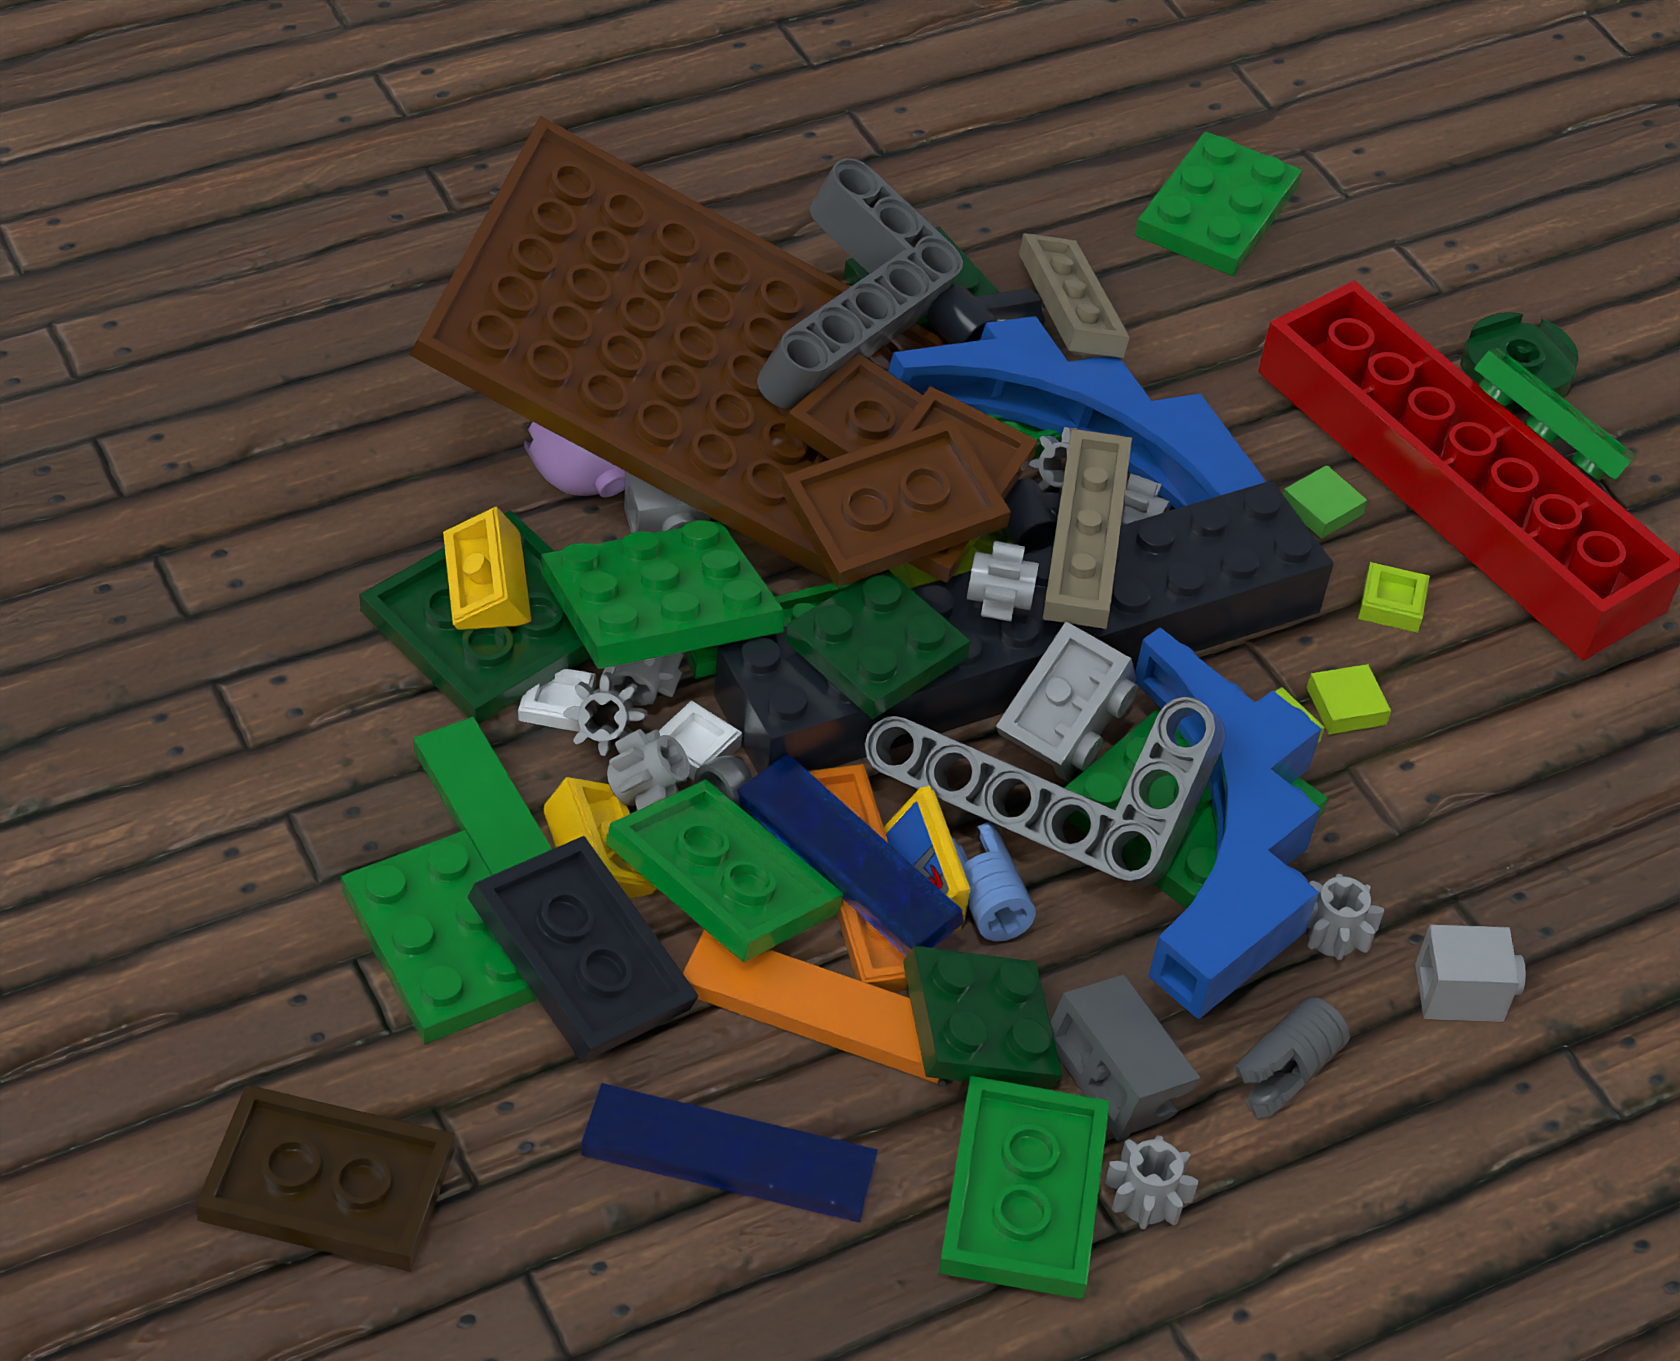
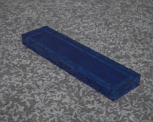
(850, 856)
(729, 1152)

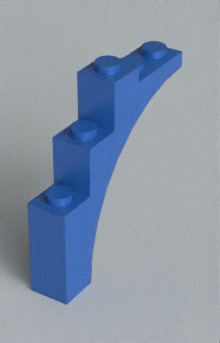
(1028, 380)
(1251, 898)

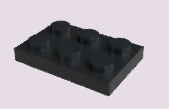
(582, 948)

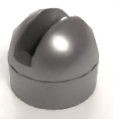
(726, 774)

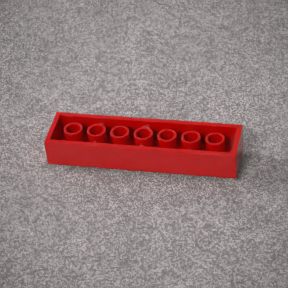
(1471, 469)

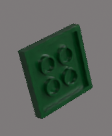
(481, 666)

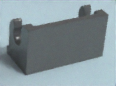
(1121, 1054)

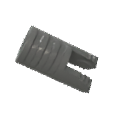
(1291, 1054)

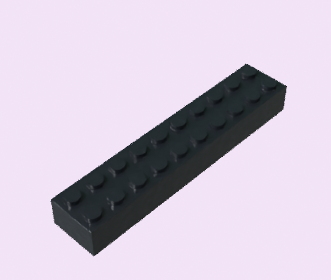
(1192, 571)

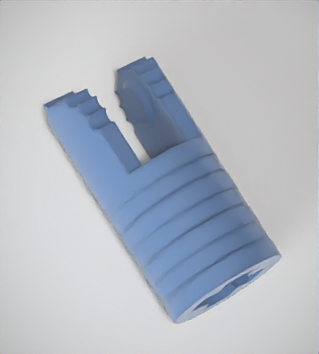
(996, 889)

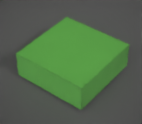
(1325, 501)

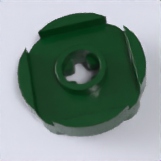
(1546, 347)

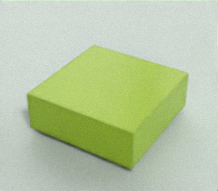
(1394, 597)
(1348, 699)

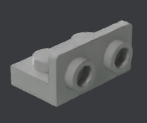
(1070, 701)

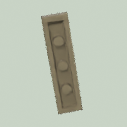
(1073, 297)
(1088, 529)

